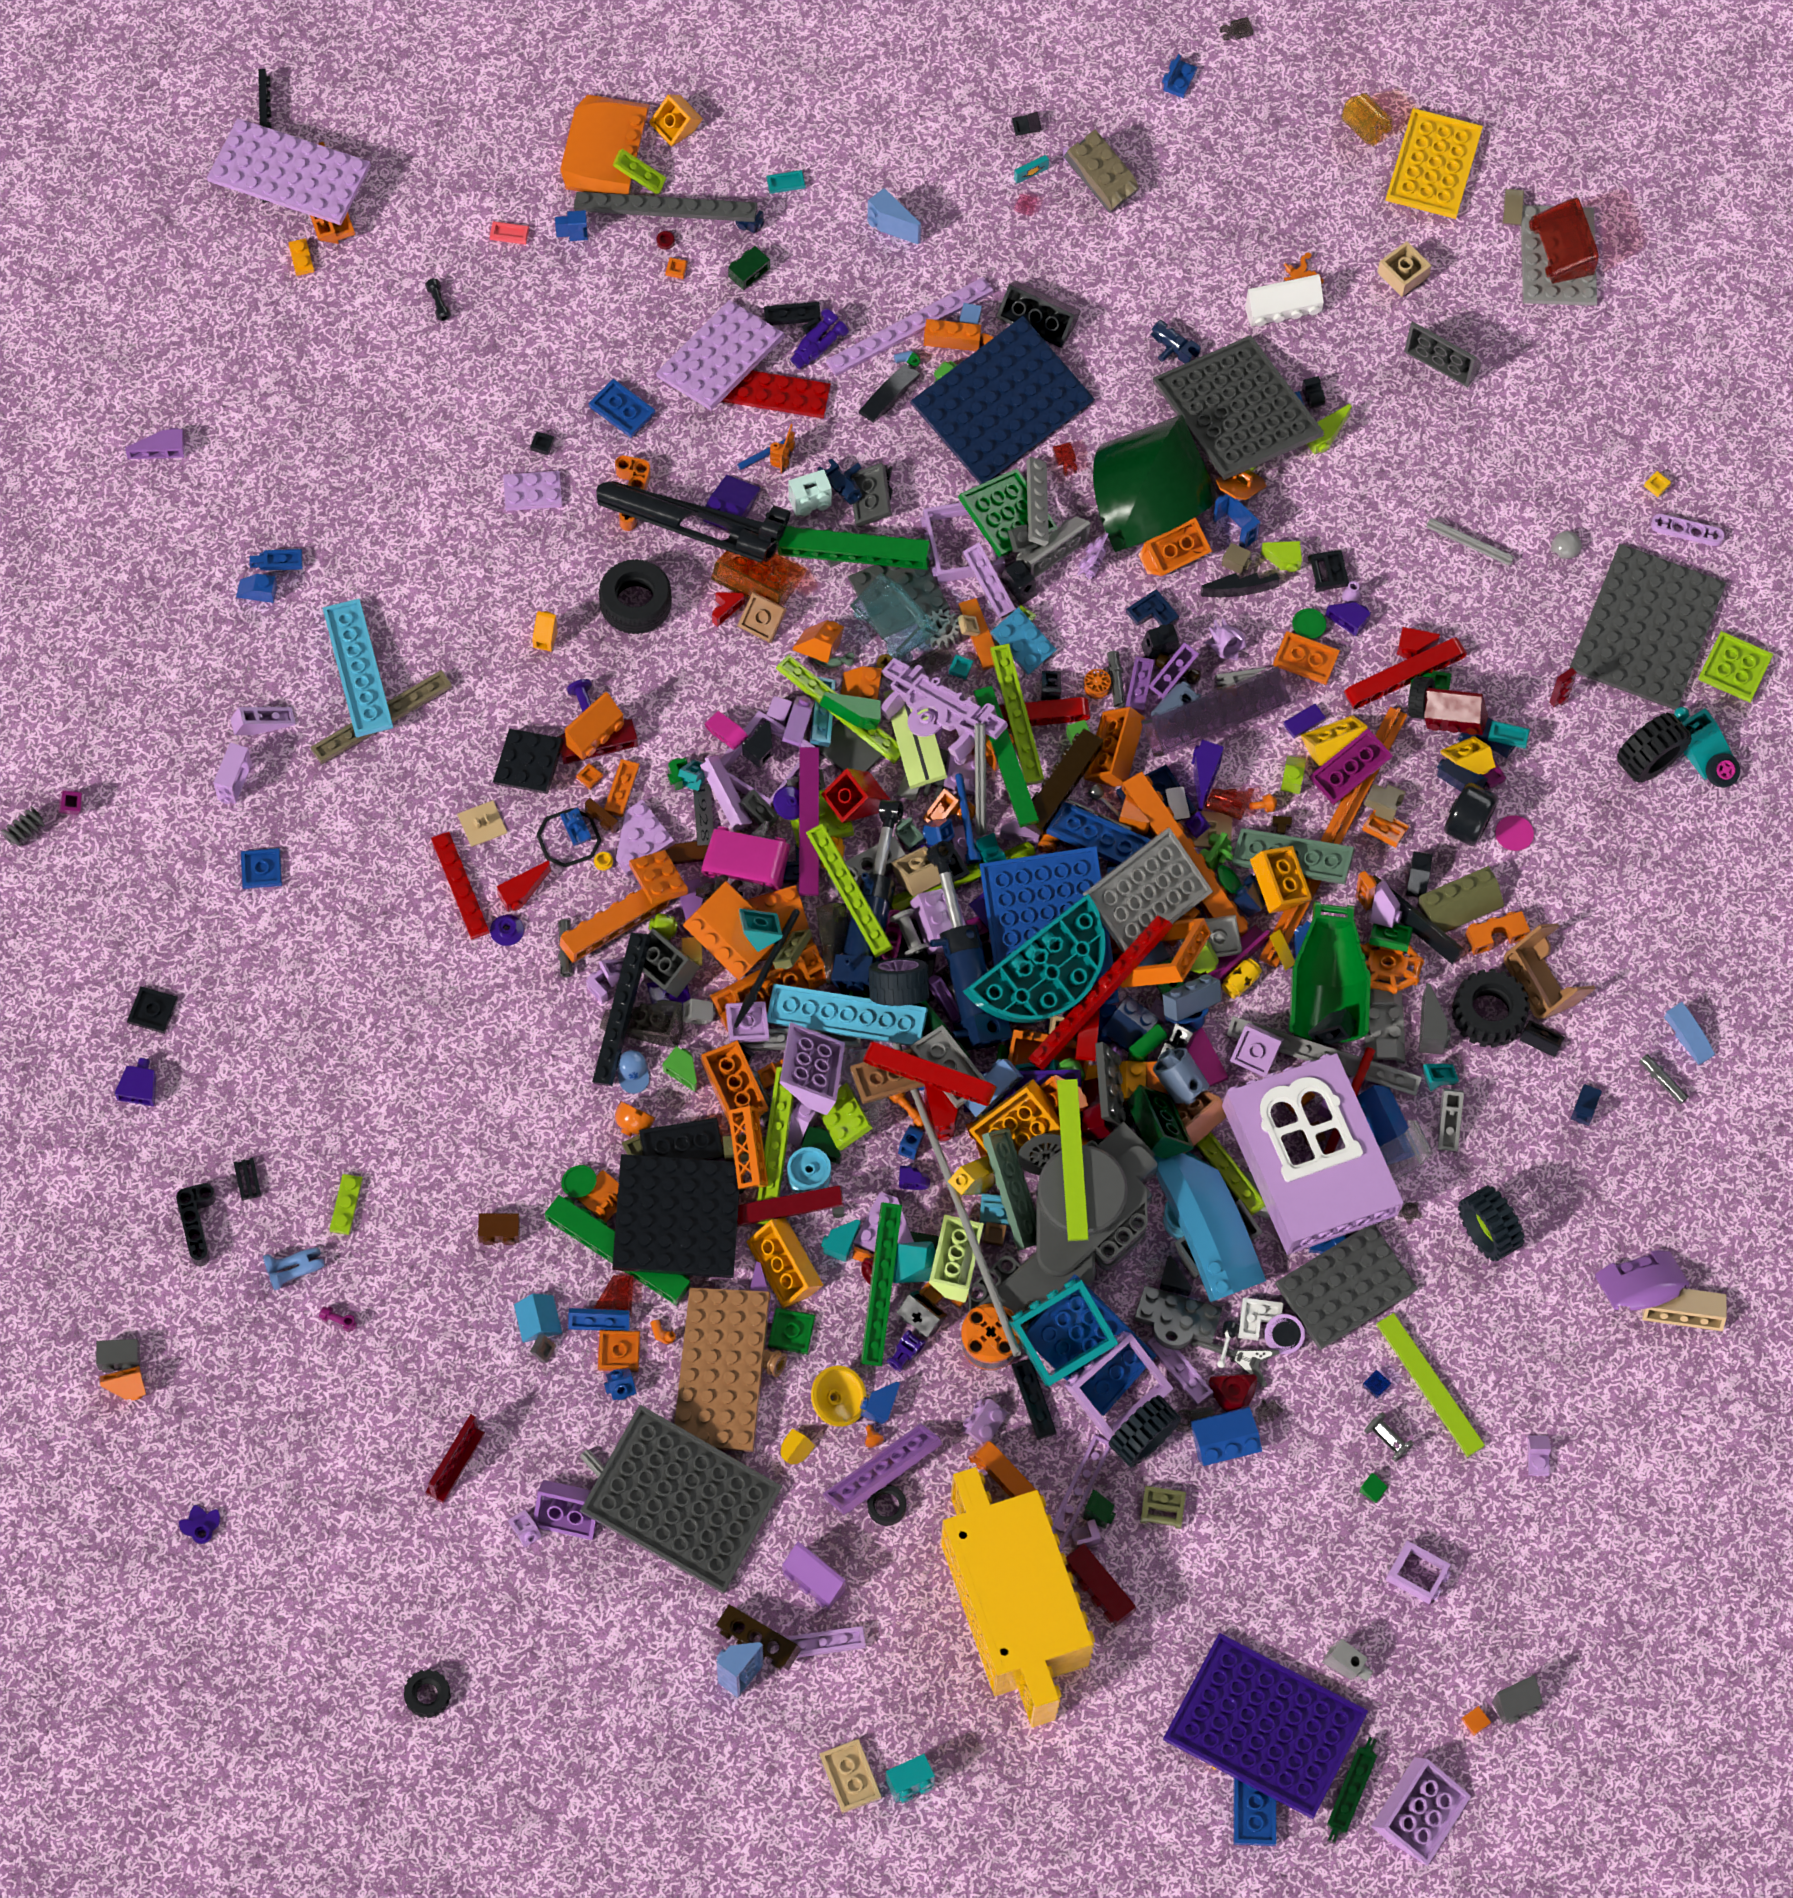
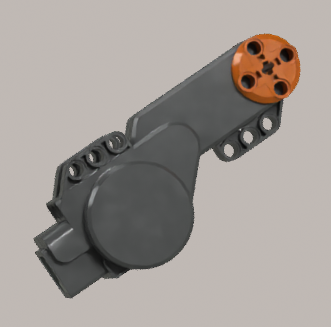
(1115, 1210)

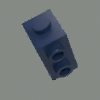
(1586, 1105)

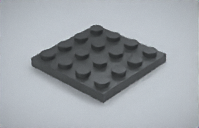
(915, 582)

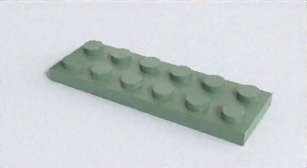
(1317, 858)
(1012, 1187)

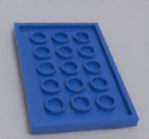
(1071, 1329)

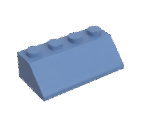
(739, 1666)

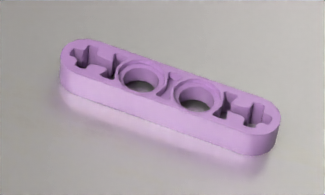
(1687, 526)

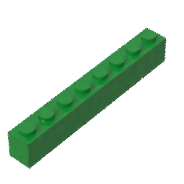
(855, 548)
(600, 1239)

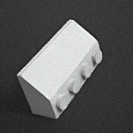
(1284, 300)

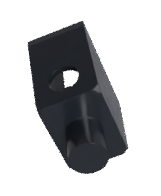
(1018, 578)
(1160, 640)

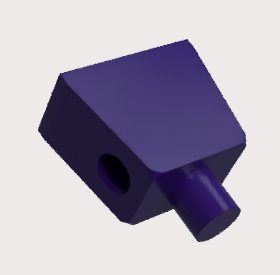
(137, 1084)

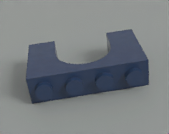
(1459, 776)

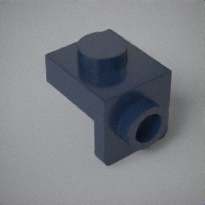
(752, 226)

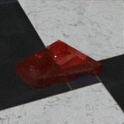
(1229, 802)
(617, 1294)

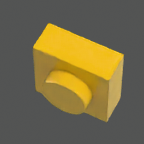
(1657, 484)

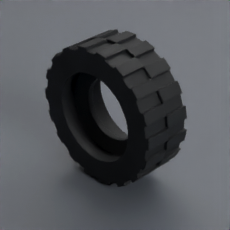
(1418, 694)
(419, 1679)

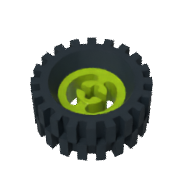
(1491, 1223)
(1144, 1431)

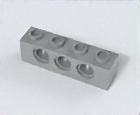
(867, 858)

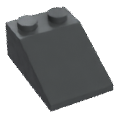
(1433, 1024)

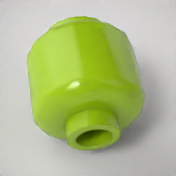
(664, 924)

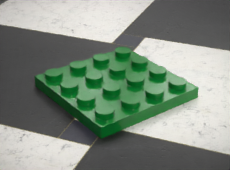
(998, 508)

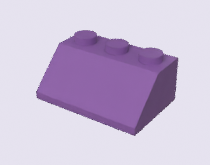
(559, 1509)
(813, 1576)

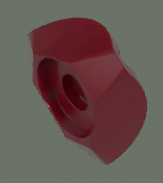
(1233, 1390)

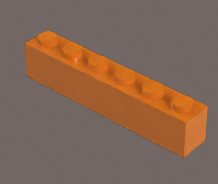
(609, 924)

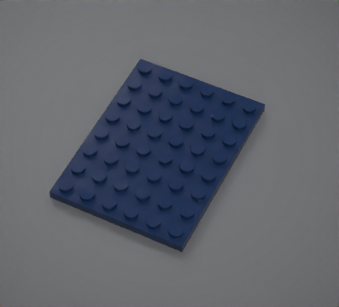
(1002, 401)

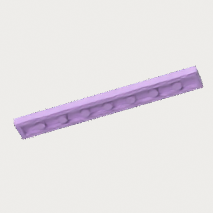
(1058, 1520)

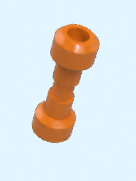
(905, 1104)

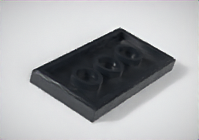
(683, 1140)

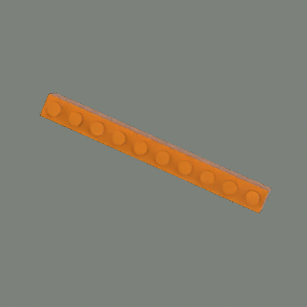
(1161, 817)

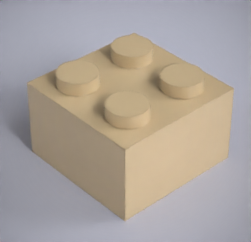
(1404, 269)
(916, 872)

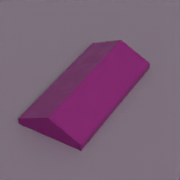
(1350, 767)

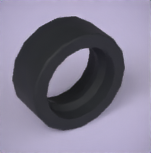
(890, 1520)

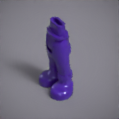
(810, 346)

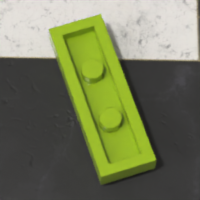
(639, 171)
(346, 1204)

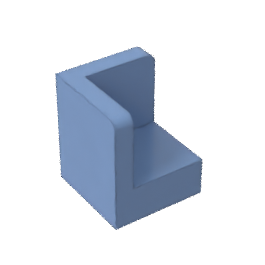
(970, 313)

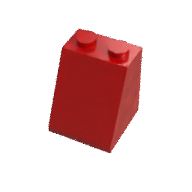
(854, 795)
(941, 1113)

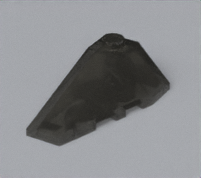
(833, 930)
(654, 1023)

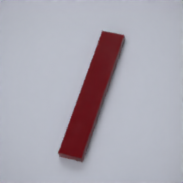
(790, 1205)

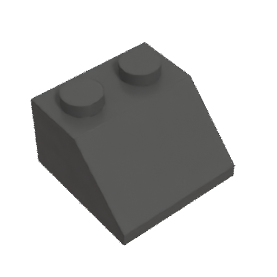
(1518, 1700)

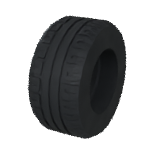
(641, 618)

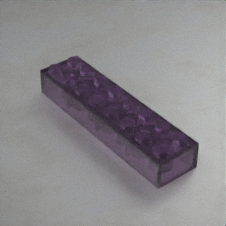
(1215, 711)

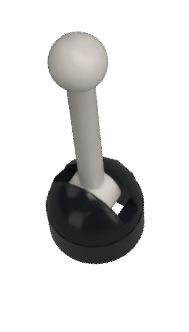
(1229, 1330)

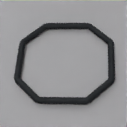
(575, 861)

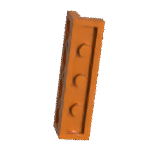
(755, 1147)

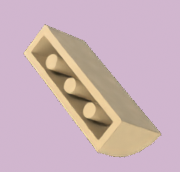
(1691, 1309)

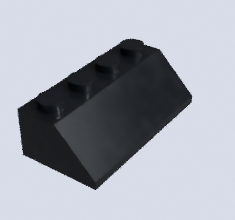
(1046, 315)

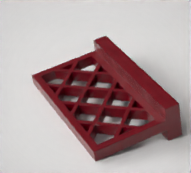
(455, 1460)

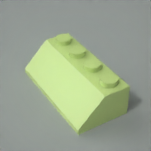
(954, 1259)

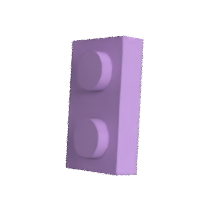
(984, 1420)

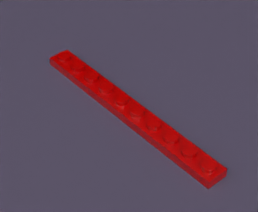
(1100, 992)

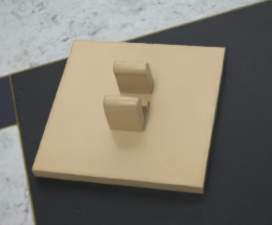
(482, 823)
(1219, 824)

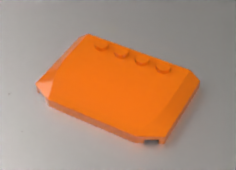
(595, 136)

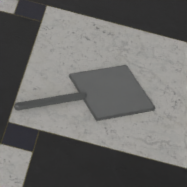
(1100, 815)

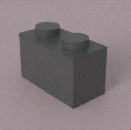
(117, 1354)

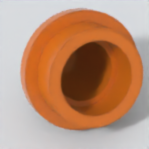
(972, 811)

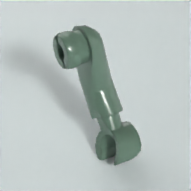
(837, 661)

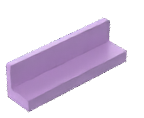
(725, 793)

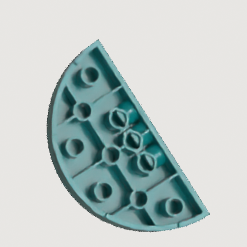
(1047, 970)

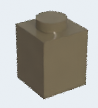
(1237, 558)

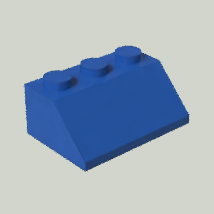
(1226, 1436)

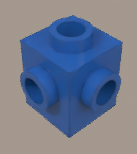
(620, 1384)

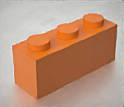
(952, 335)

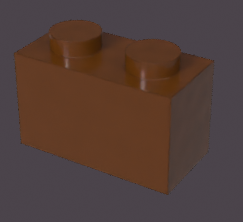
(499, 1228)

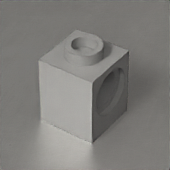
(698, 1011)

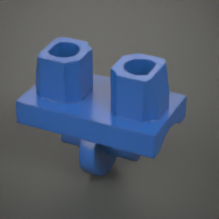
(575, 827)

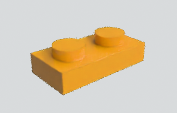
(301, 257)

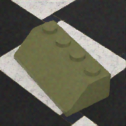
(1462, 900)

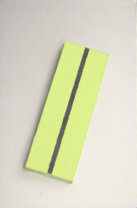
(919, 754)

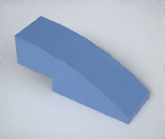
(1689, 1033)

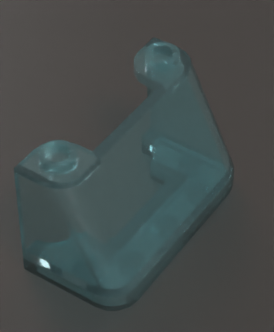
(894, 616)

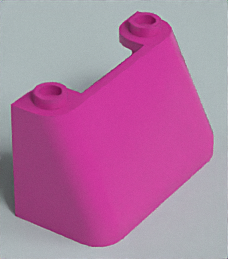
(746, 858)

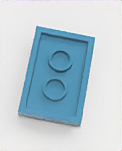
(1026, 641)

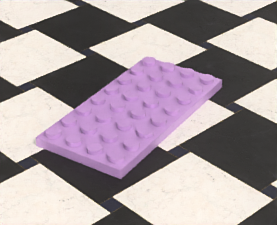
(289, 171)

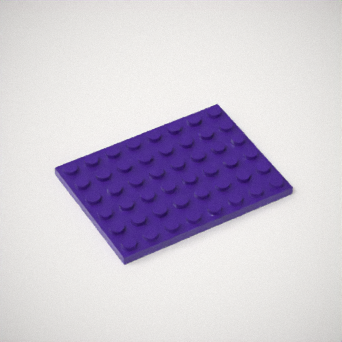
(1265, 1725)

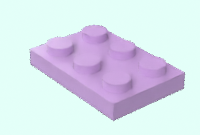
(532, 490)

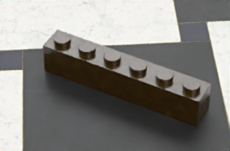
(1064, 778)

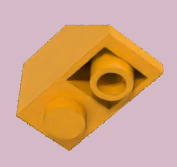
(545, 631)

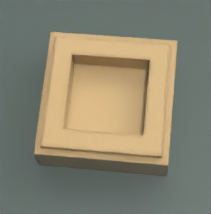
(968, 625)

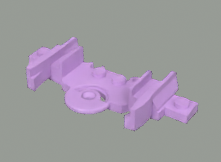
(920, 693)

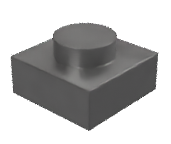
(543, 1348)

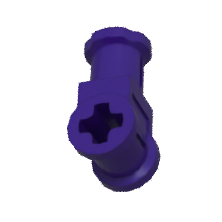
(906, 1350)

